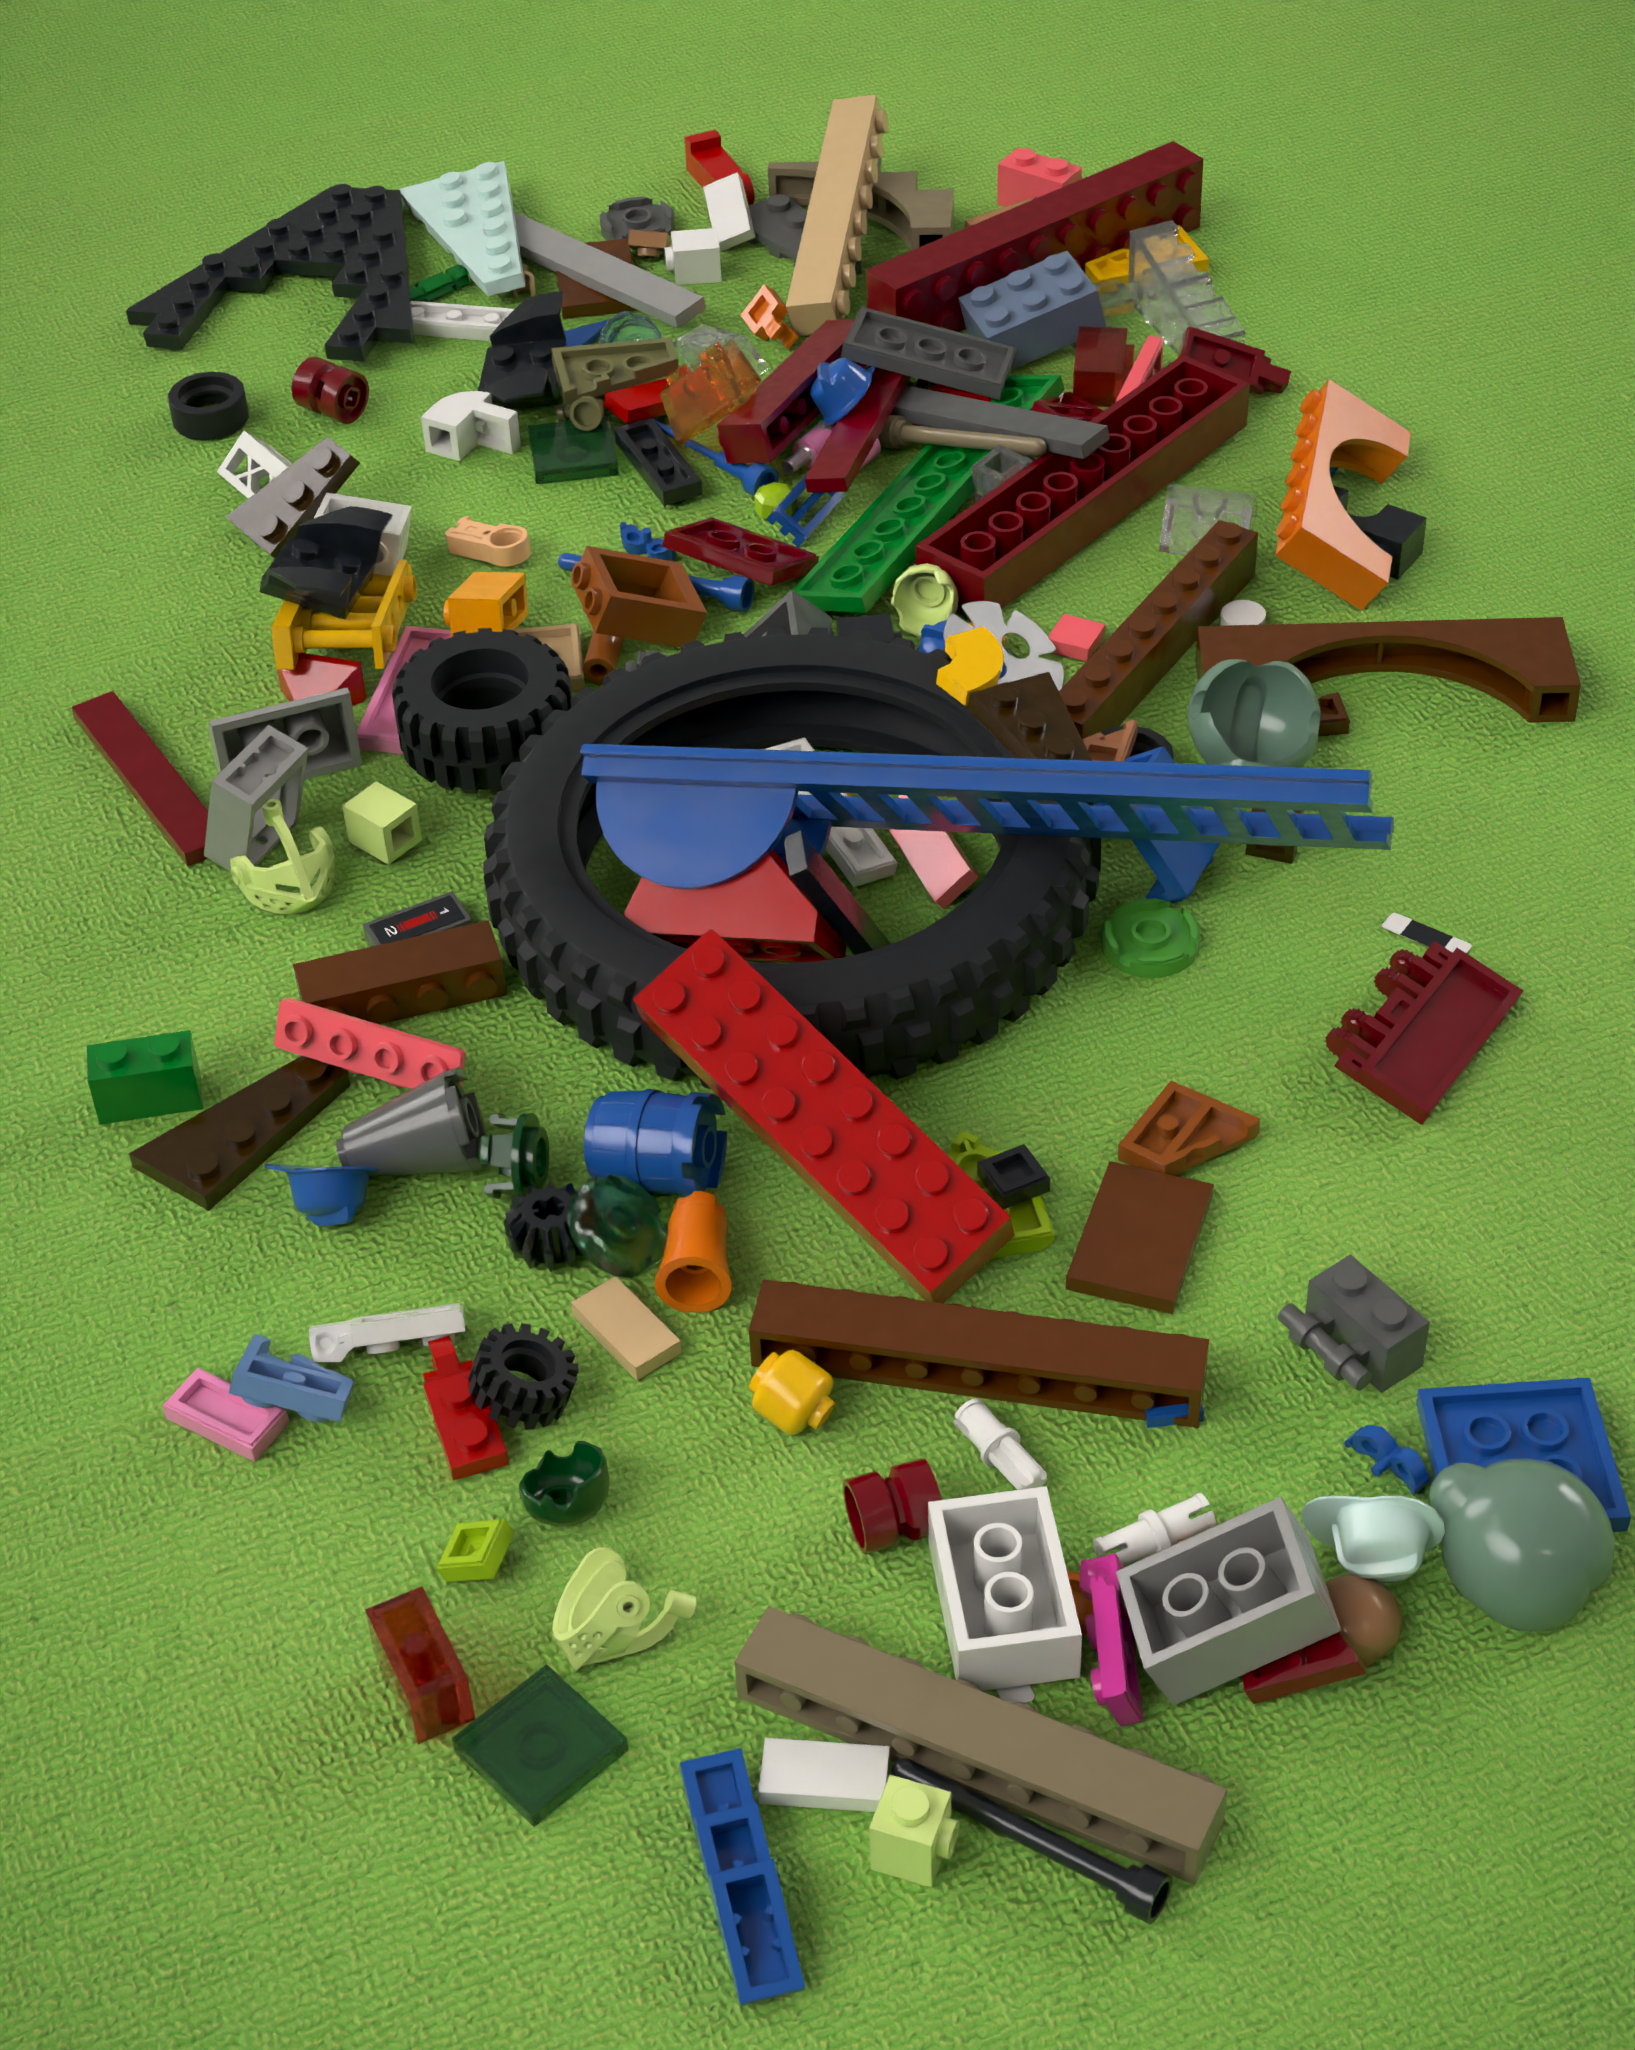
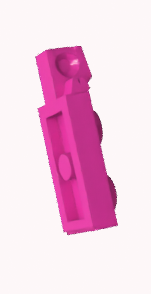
(1111, 1634)

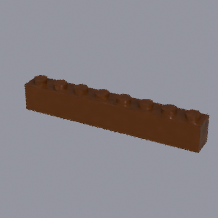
(1161, 629)
(981, 1351)

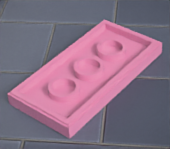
(378, 726)

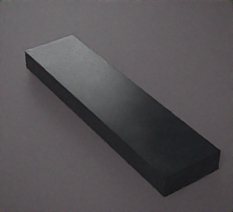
(831, 896)

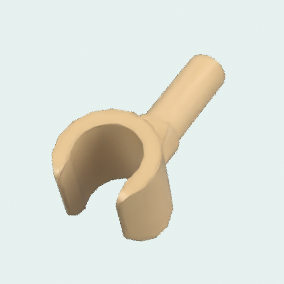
(529, 283)

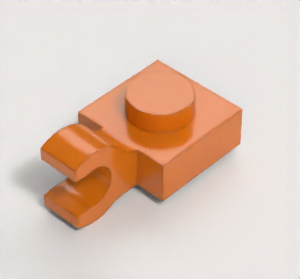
(766, 315)

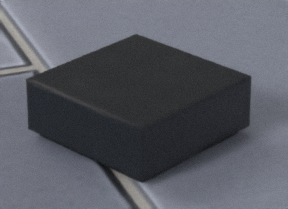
(1013, 1176)

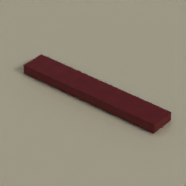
(855, 435)
(146, 774)

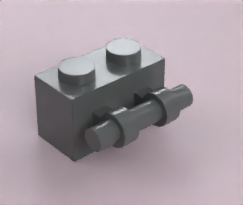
(1358, 1327)

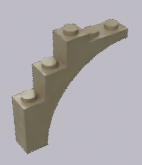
(897, 203)

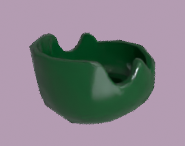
(567, 1487)

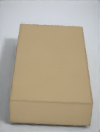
(626, 1328)

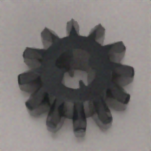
(540, 1228)

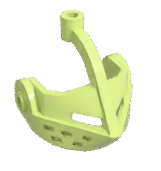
(260, 883)
(603, 1612)

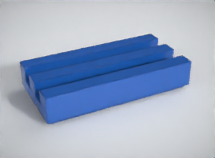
(790, 524)

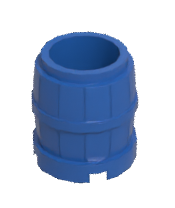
(657, 1140)

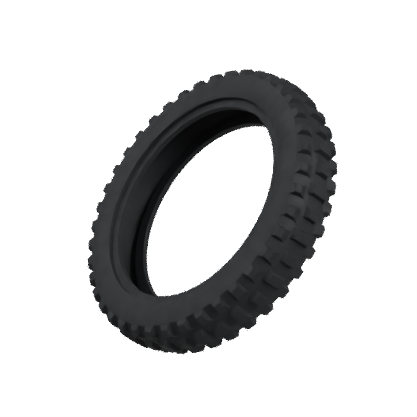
(757, 693)

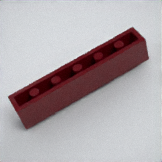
(782, 402)

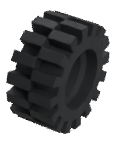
(515, 1396)

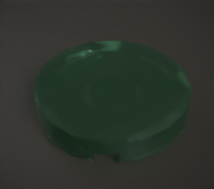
(617, 1226)

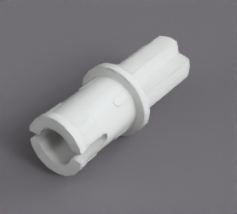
(999, 1445)

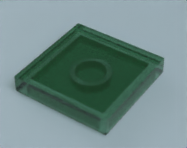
(569, 454)
(540, 1745)

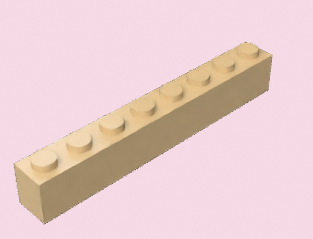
(837, 213)

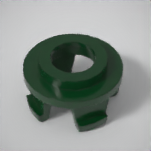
(516, 1154)

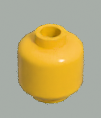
(792, 1392)

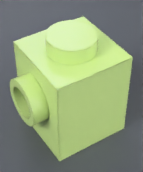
(382, 822)
(912, 1831)

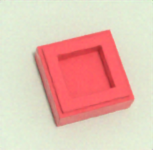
(1077, 637)

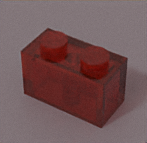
(1101, 364)
(420, 1665)

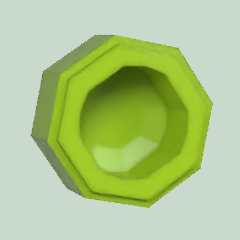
(770, 496)

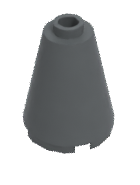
(419, 1131)

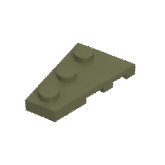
(611, 366)

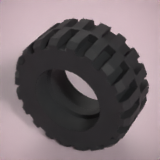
(474, 704)

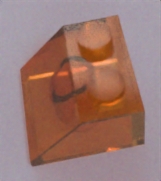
(708, 390)

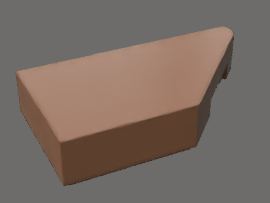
(1113, 746)

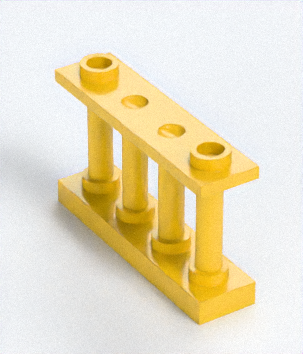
(370, 624)

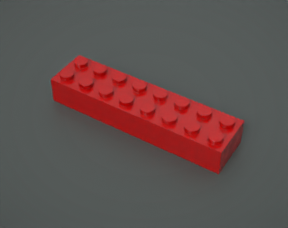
(825, 1118)

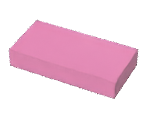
(224, 1418)

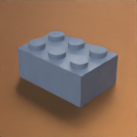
(1034, 308)

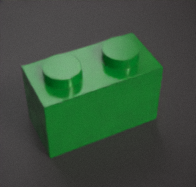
(144, 1077)

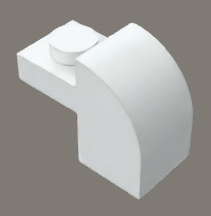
(469, 420)

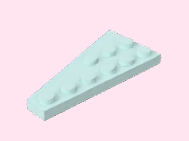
(473, 221)

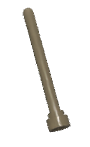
(900, 433)

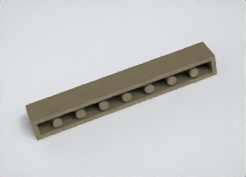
(983, 1743)

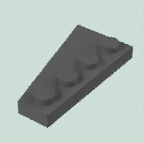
(780, 226)

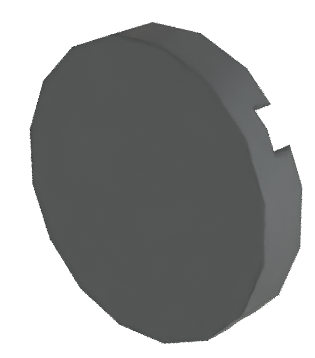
(636, 214)

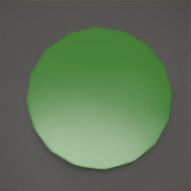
(1150, 938)

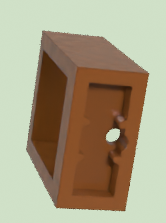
(638, 597)

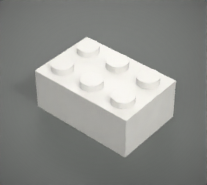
(1004, 1589)

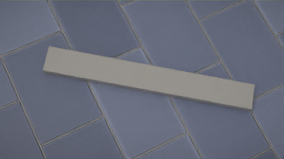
(607, 273)

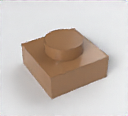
(648, 243)

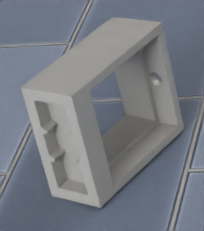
(265, 770)

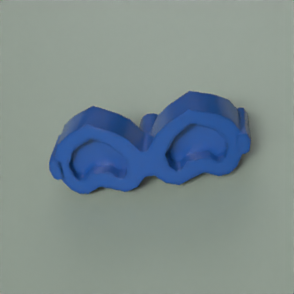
(641, 542)
(1384, 1450)

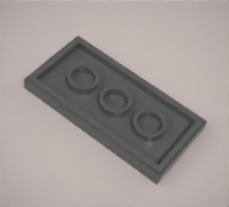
(929, 353)

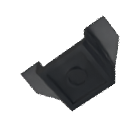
(519, 362)
(328, 560)

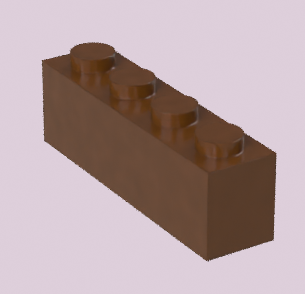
(407, 975)

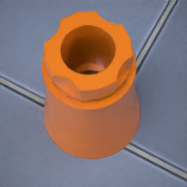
(695, 1257)

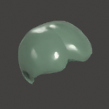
(1254, 715)
(1523, 1540)

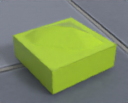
(475, 1550)

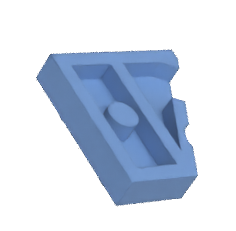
(296, 1385)

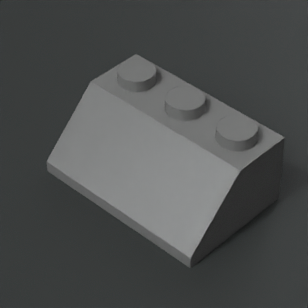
(318, 722)

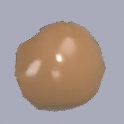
(1366, 1615)

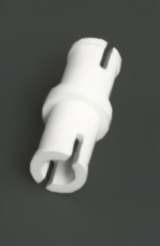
(1157, 1530)

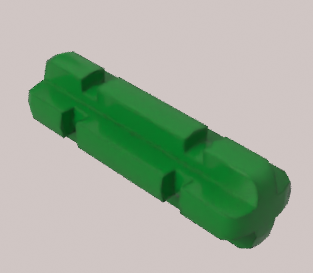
(440, 284)

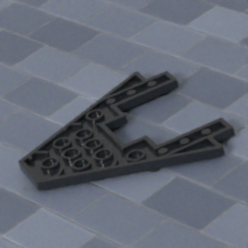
(335, 234)

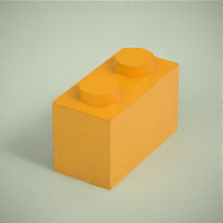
(487, 601)

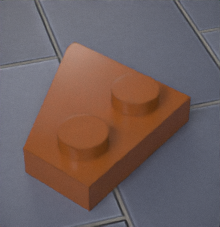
(1185, 1131)

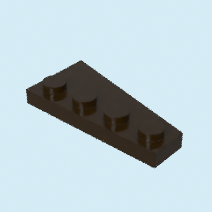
(237, 1135)

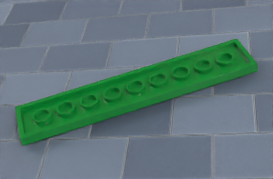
(905, 514)

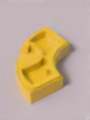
(974, 664)

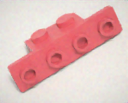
(362, 1045)

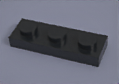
(658, 461)

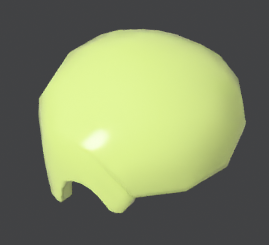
(924, 597)

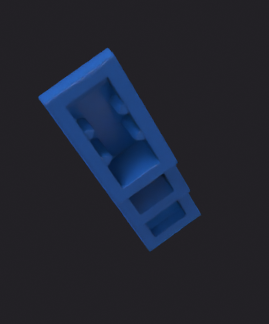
(741, 1878)

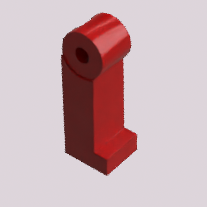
(710, 162)

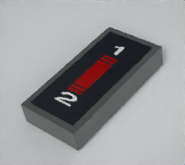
(420, 919)

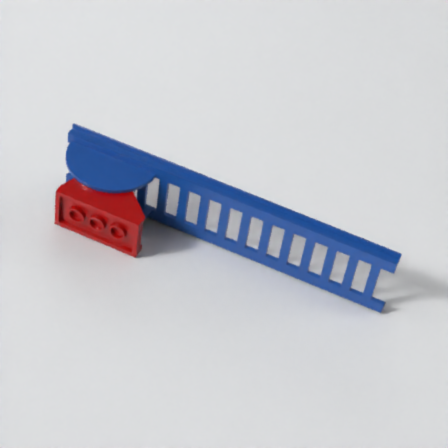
(715, 821)

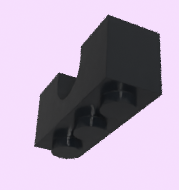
(1394, 531)

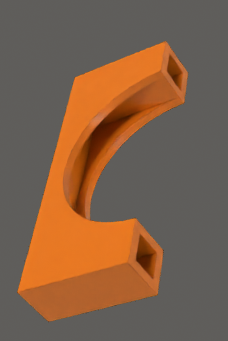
(1315, 528)

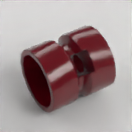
(330, 390)
(890, 1506)

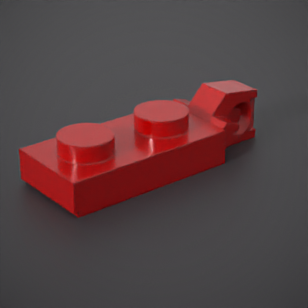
(465, 1432)

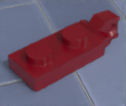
(1235, 359)

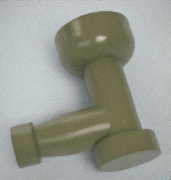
(584, 413)

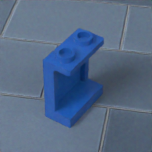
(1173, 862)

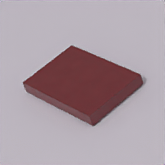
(740, 551)

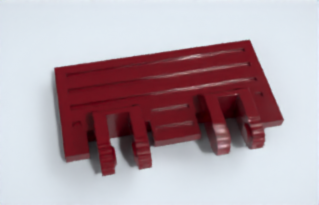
(1426, 1030)

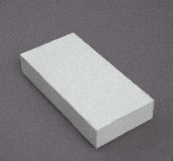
(729, 211)
(823, 1774)

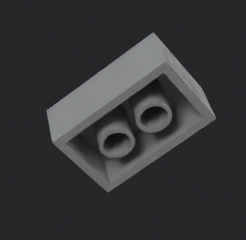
(1227, 1601)

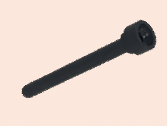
(1140, 1889)

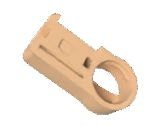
(498, 544)

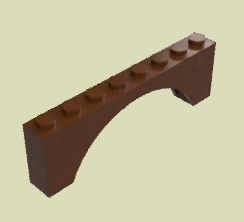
(1511, 659)

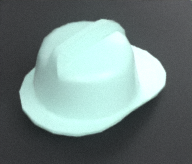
(1375, 1535)

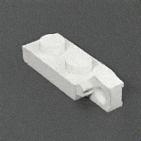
(384, 1331)

